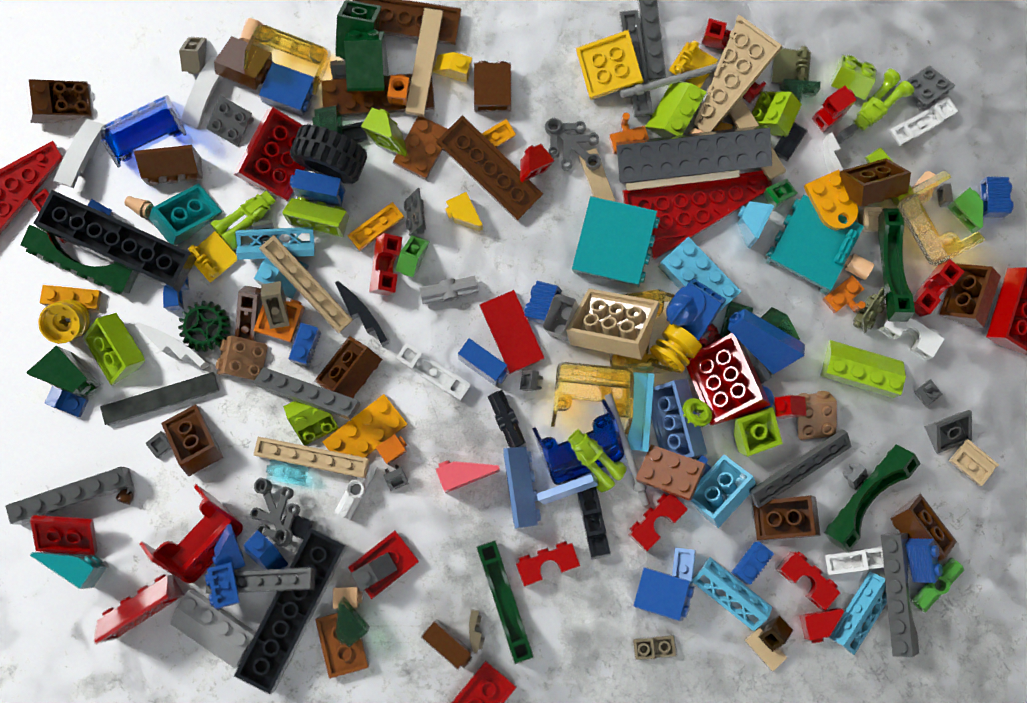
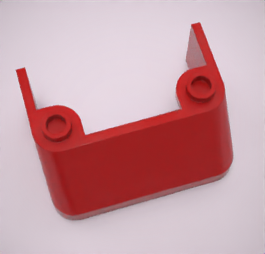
(195, 551)

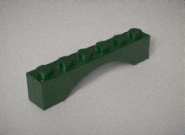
(47, 245)
(898, 295)
(895, 467)
(505, 602)

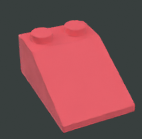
(459, 474)

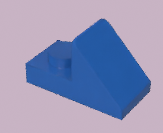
(66, 401)

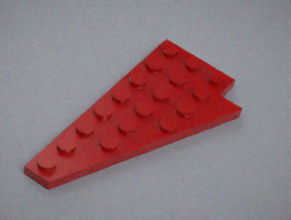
(23, 178)
(694, 206)

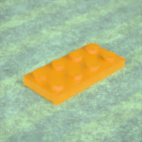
(367, 429)

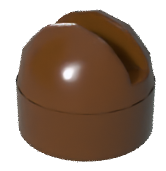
(125, 498)

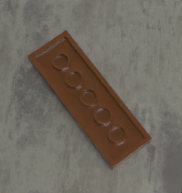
(405, 19)
(361, 102)
(489, 168)

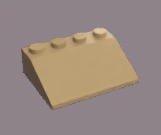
(613, 323)

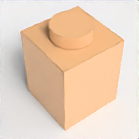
(352, 594)

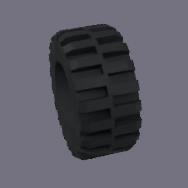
(328, 153)

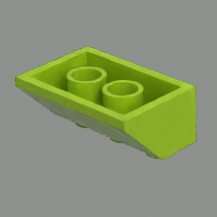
(676, 109)
(316, 215)
(113, 348)

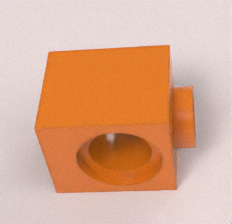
(398, 97)
(392, 448)

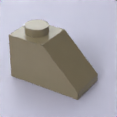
(193, 54)
(275, 304)

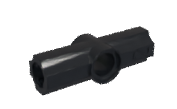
(506, 419)

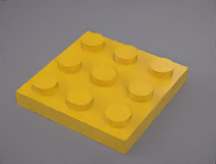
(609, 65)

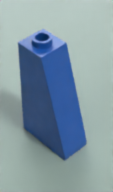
(765, 341)

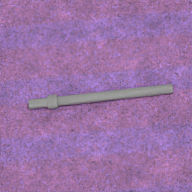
(639, 89)
(639, 487)

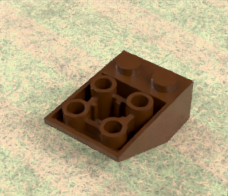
(57, 100)

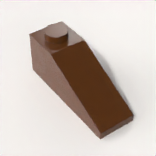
(248, 310)

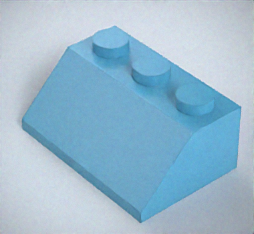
(722, 490)

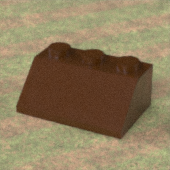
(169, 165)
(875, 182)
(971, 295)
(349, 368)
(921, 522)

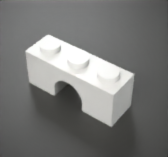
(925, 340)

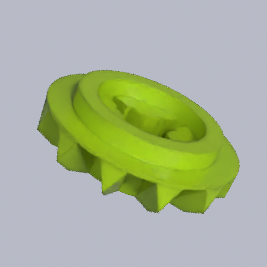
(699, 407)

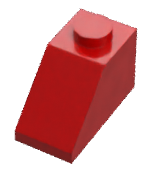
(534, 162)
(789, 406)
(820, 624)

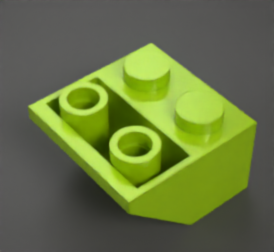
(855, 75)
(776, 111)
(309, 421)

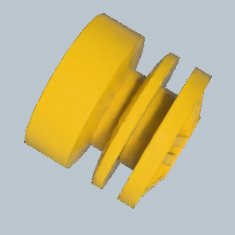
(54, 325)
(677, 346)

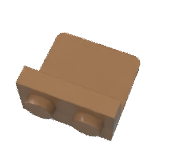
(241, 357)
(820, 418)

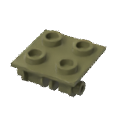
(791, 64)
(873, 306)

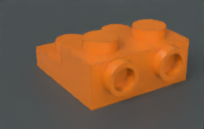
(285, 333)

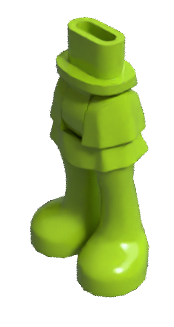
(874, 108)
(253, 210)
(588, 452)

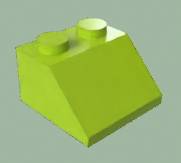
(384, 131)
(757, 432)

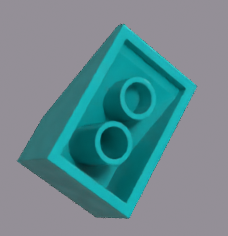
(184, 214)
(76, 569)

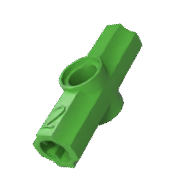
(929, 594)

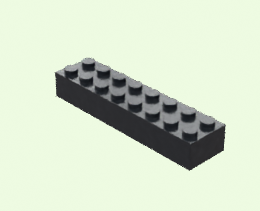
(694, 154)
(115, 240)
(290, 614)

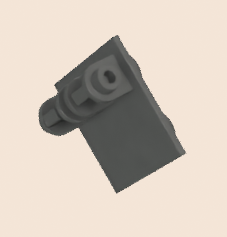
(929, 86)
(229, 120)
(415, 209)

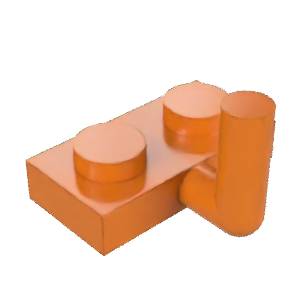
(627, 134)
(844, 295)

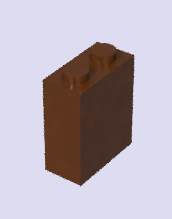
(231, 64)
(492, 86)
(447, 645)

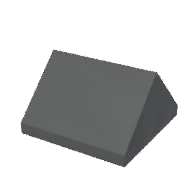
(950, 431)

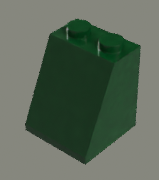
(355, 16)
(366, 61)
(64, 371)

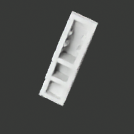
(78, 153)
(167, 343)
(854, 561)

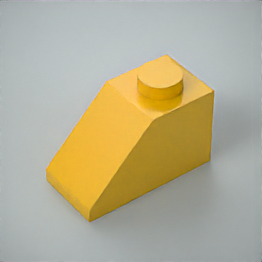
(453, 66)
(463, 212)

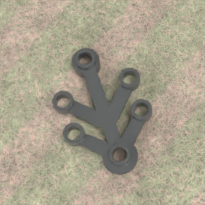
(571, 142)
(276, 513)

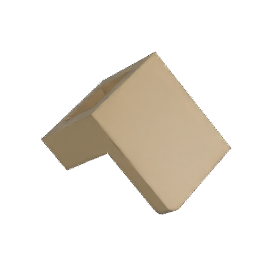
(869, 218)

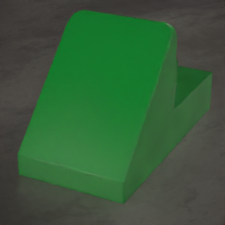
(779, 193)

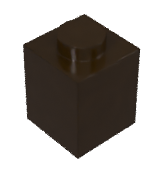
(775, 633)

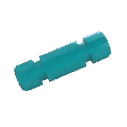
(846, 247)

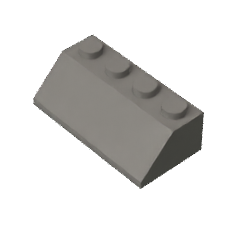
(212, 628)

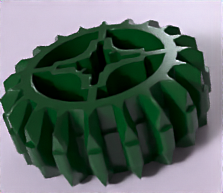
(188, 330)

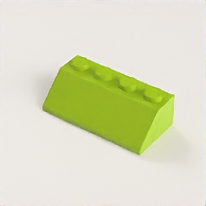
(864, 369)

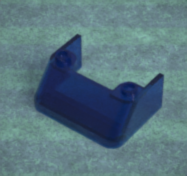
(141, 127)
(561, 458)

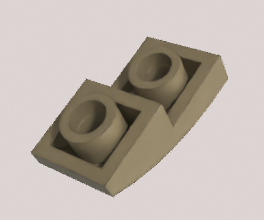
(475, 636)
(654, 647)

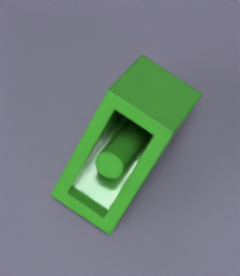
(968, 209)
(412, 256)

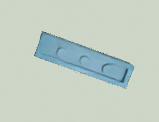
(297, 248)
(642, 407)
(735, 592)
(860, 611)

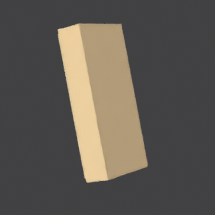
(770, 658)

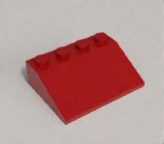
(268, 157)
(1009, 318)
(727, 380)
(137, 609)

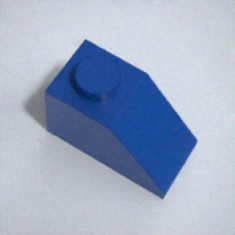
(228, 550)

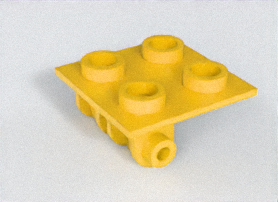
(690, 59)
(213, 256)

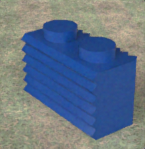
(996, 196)
(540, 301)
(304, 345)
(923, 560)
(752, 563)

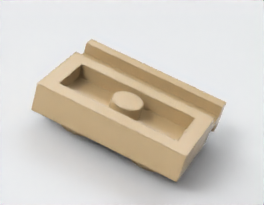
(973, 463)

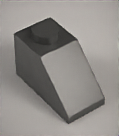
(374, 571)

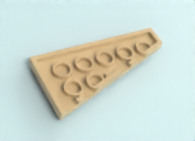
(740, 65)

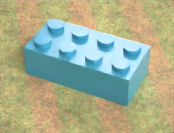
(690, 263)

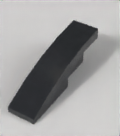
(358, 309)
(593, 523)

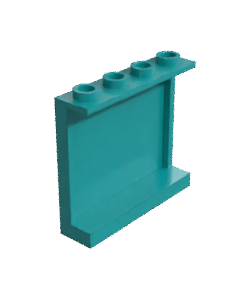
(615, 241)
(809, 246)

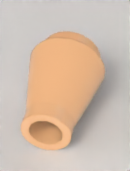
(139, 206)

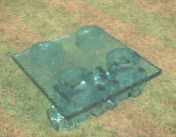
(287, 472)

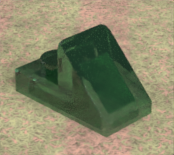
(800, 87)

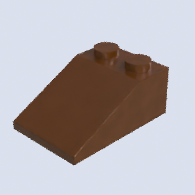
(191, 440)
(787, 518)

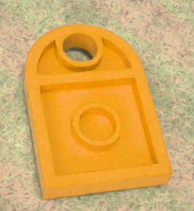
(831, 200)

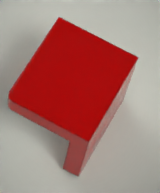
(753, 91)

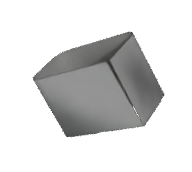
(555, 311)

